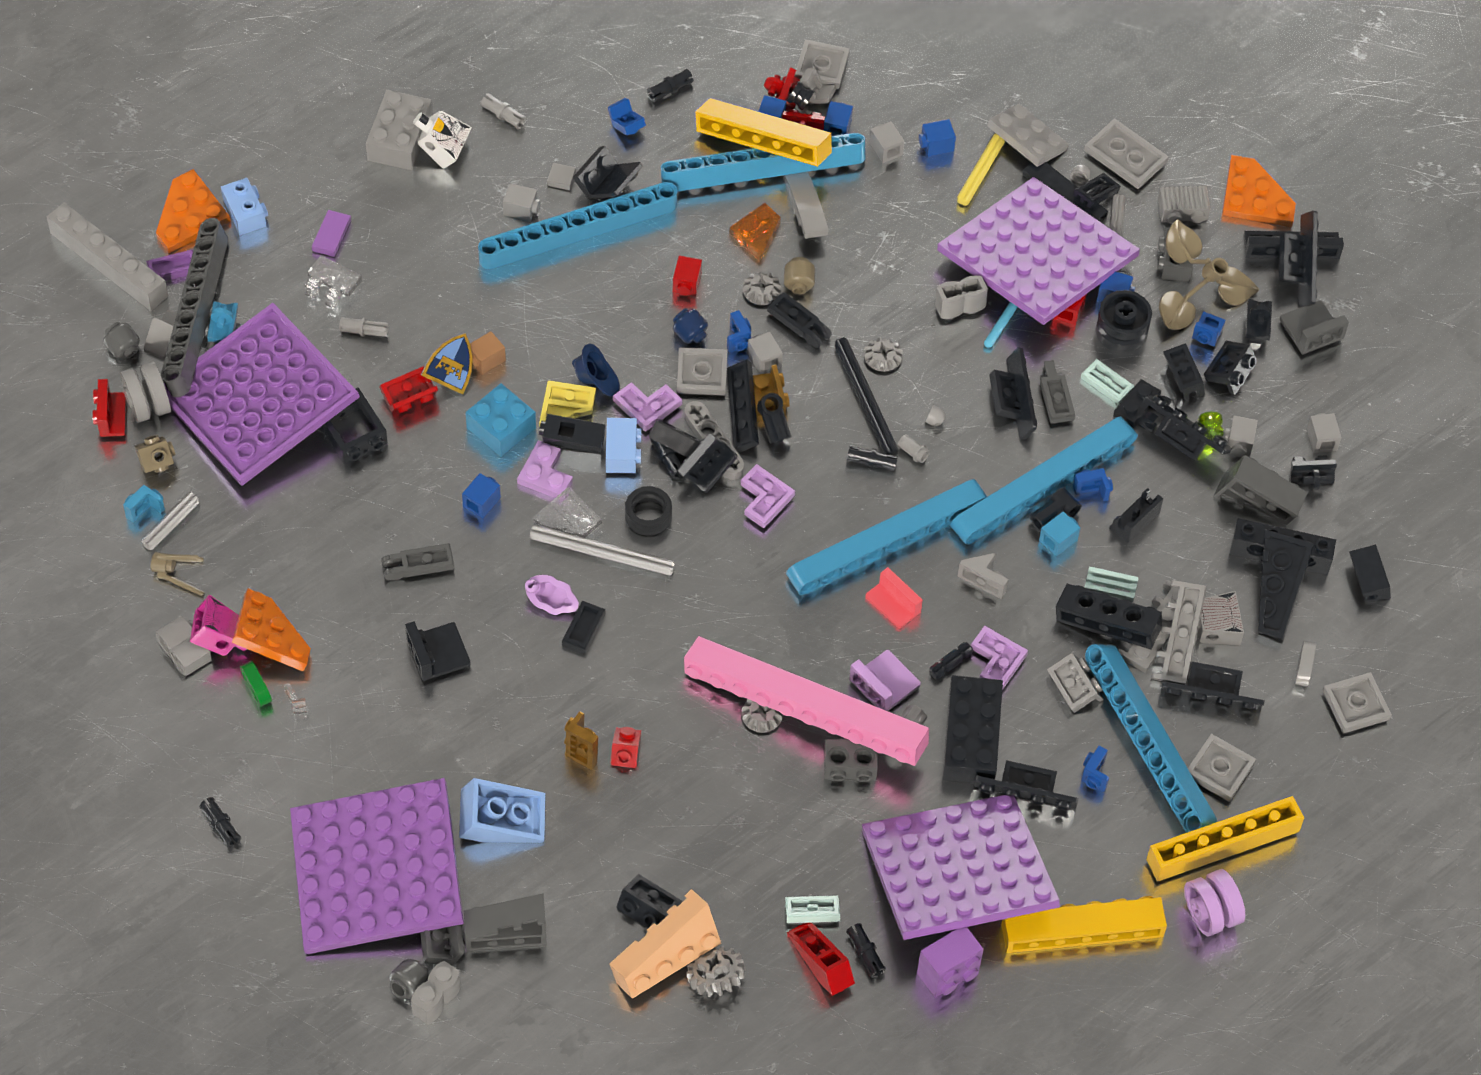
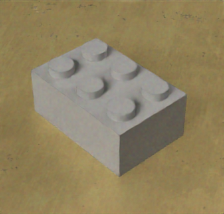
(393, 133)

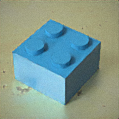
(501, 420)

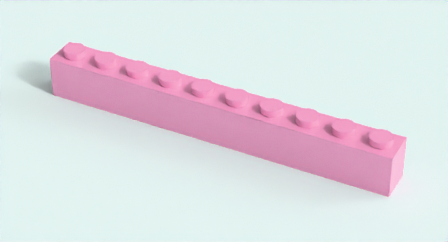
(806, 701)

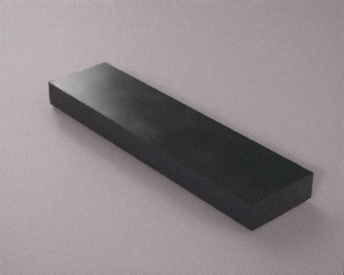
(1063, 186)
(742, 406)

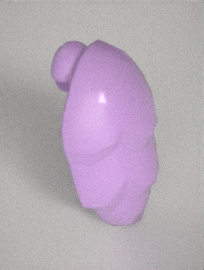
(551, 595)

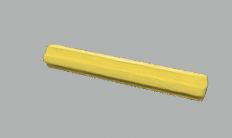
(980, 170)

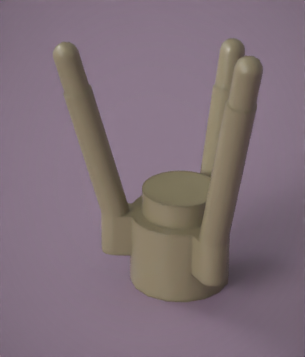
(165, 563)

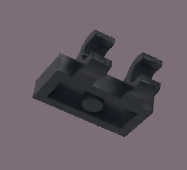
(1135, 410)

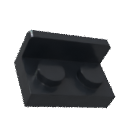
(1231, 365)
(646, 901)

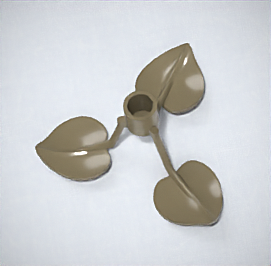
(1234, 285)

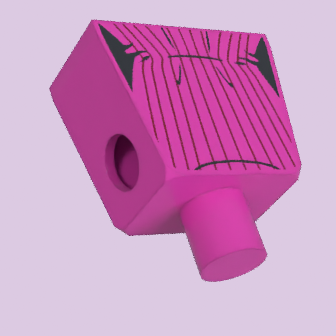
(214, 627)

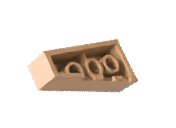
(667, 946)

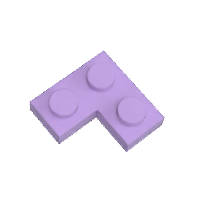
(646, 408)
(539, 471)
(770, 493)
(1003, 655)

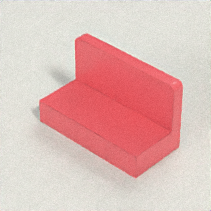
(894, 599)

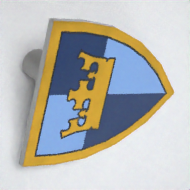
(451, 364)

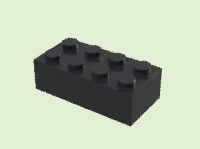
(972, 729)

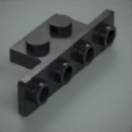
(1299, 258)
(1013, 393)
(1183, 433)
(1214, 682)
(1027, 782)

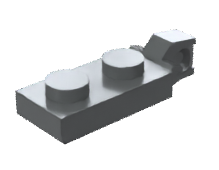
(1056, 394)

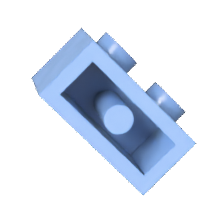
(243, 206)
(621, 445)

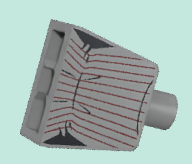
(1221, 620)

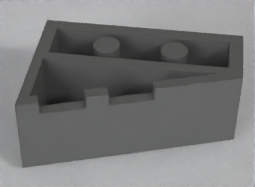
(1261, 489)
(506, 924)

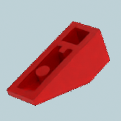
(822, 957)

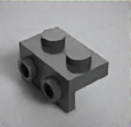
(443, 944)

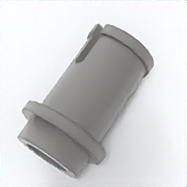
(913, 448)

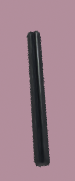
(866, 396)

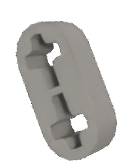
(1305, 664)

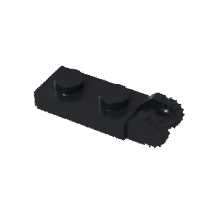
(799, 319)

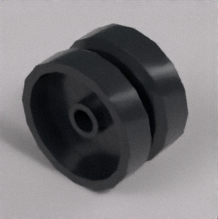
(1123, 321)

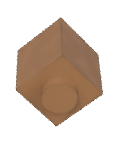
(487, 353)

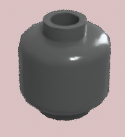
(121, 340)
(408, 978)

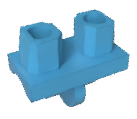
(222, 321)

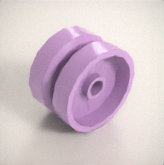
(1214, 902)

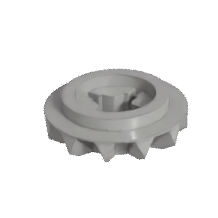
(752, 290)
(876, 360)
(756, 721)

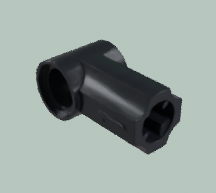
(774, 420)
(1059, 502)

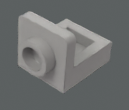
(821, 94)

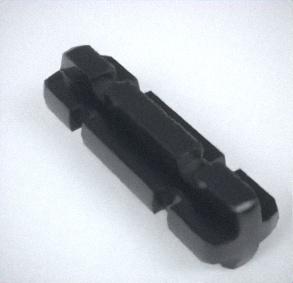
(951, 660)

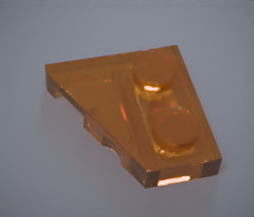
(756, 230)

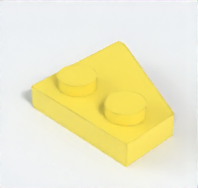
(567, 400)

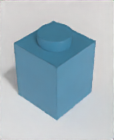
(1059, 533)

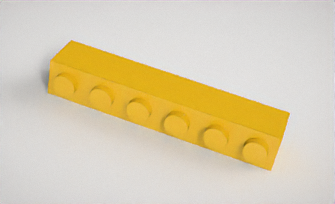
(763, 132)
(1225, 838)
(1086, 925)

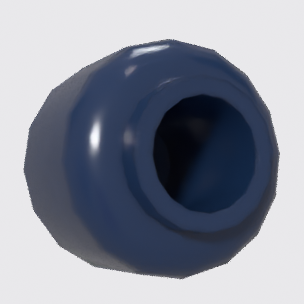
(690, 326)

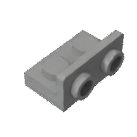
(1074, 682)

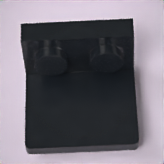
(604, 176)
(437, 649)

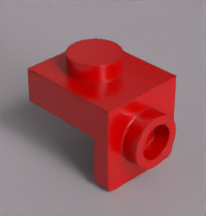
(625, 747)

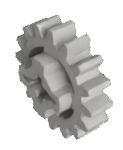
(716, 971)

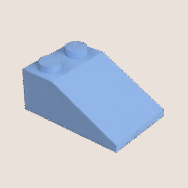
(501, 813)

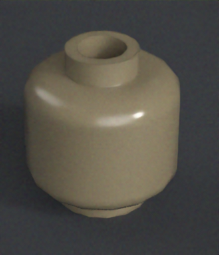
(799, 275)

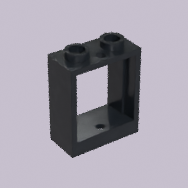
(364, 444)

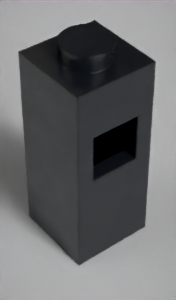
(573, 433)

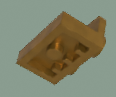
(767, 384)
(581, 742)

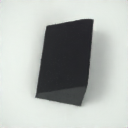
(673, 438)

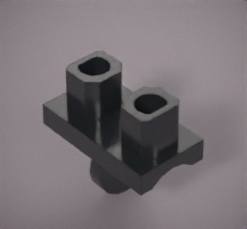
(1258, 321)
(1313, 471)

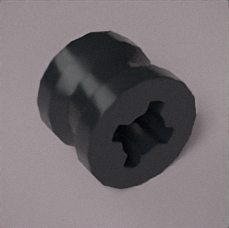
(800, 95)

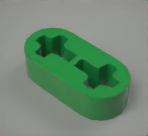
(255, 683)

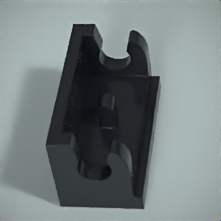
(1184, 371)
(1137, 516)
(1370, 573)

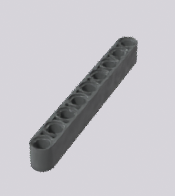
(194, 308)

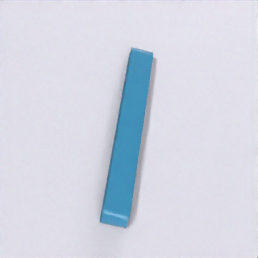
(755, 164)
(577, 225)
(1043, 480)
(883, 538)
(1149, 737)

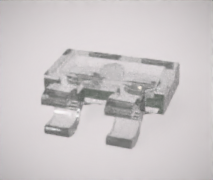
(333, 275)

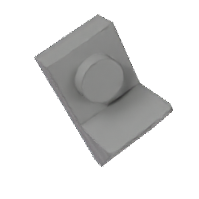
(159, 335)
(979, 573)

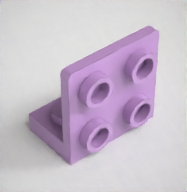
(883, 680)

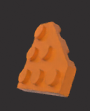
(1255, 194)
(185, 209)
(269, 632)

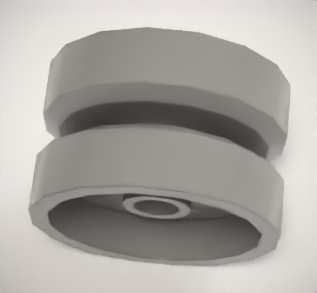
(141, 393)

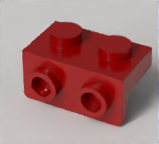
(408, 389)
(110, 410)

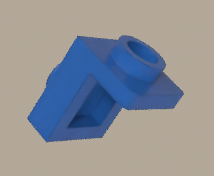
(624, 118)
(1208, 329)
(741, 332)
(1091, 481)
(1093, 764)

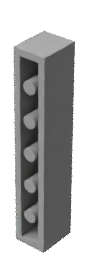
(107, 256)

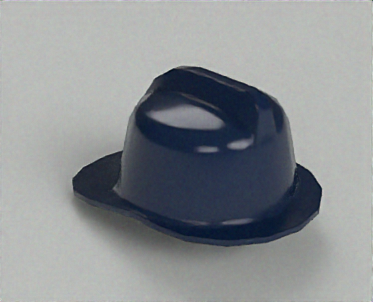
(595, 371)

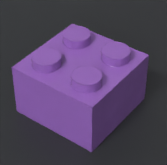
(950, 961)

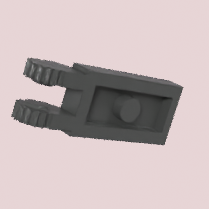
(418, 561)

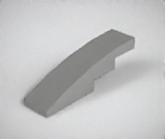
(806, 204)

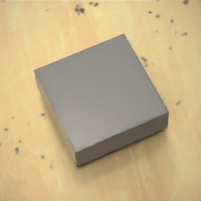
(561, 176)

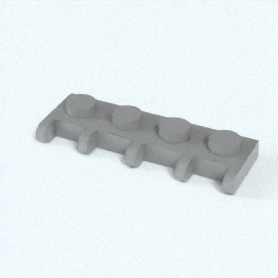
(1182, 633)
(1141, 657)

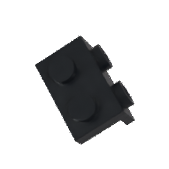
(708, 462)

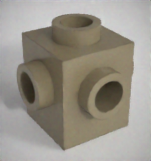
(147, 450)

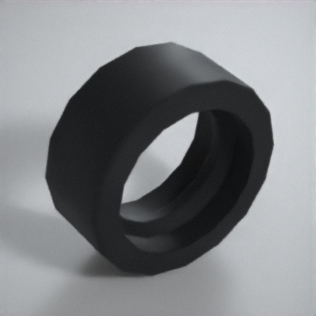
(646, 494)

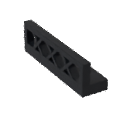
(1267, 244)

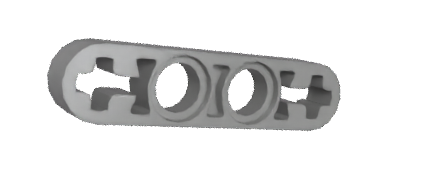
(708, 421)

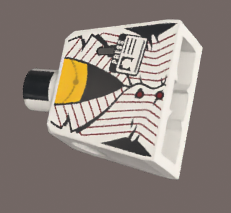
(441, 136)

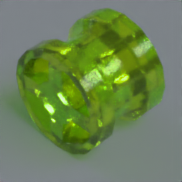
(1213, 422)

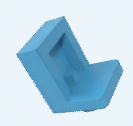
(141, 500)

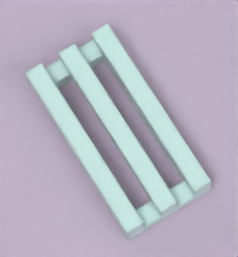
(1104, 384)
(1111, 580)
(807, 909)

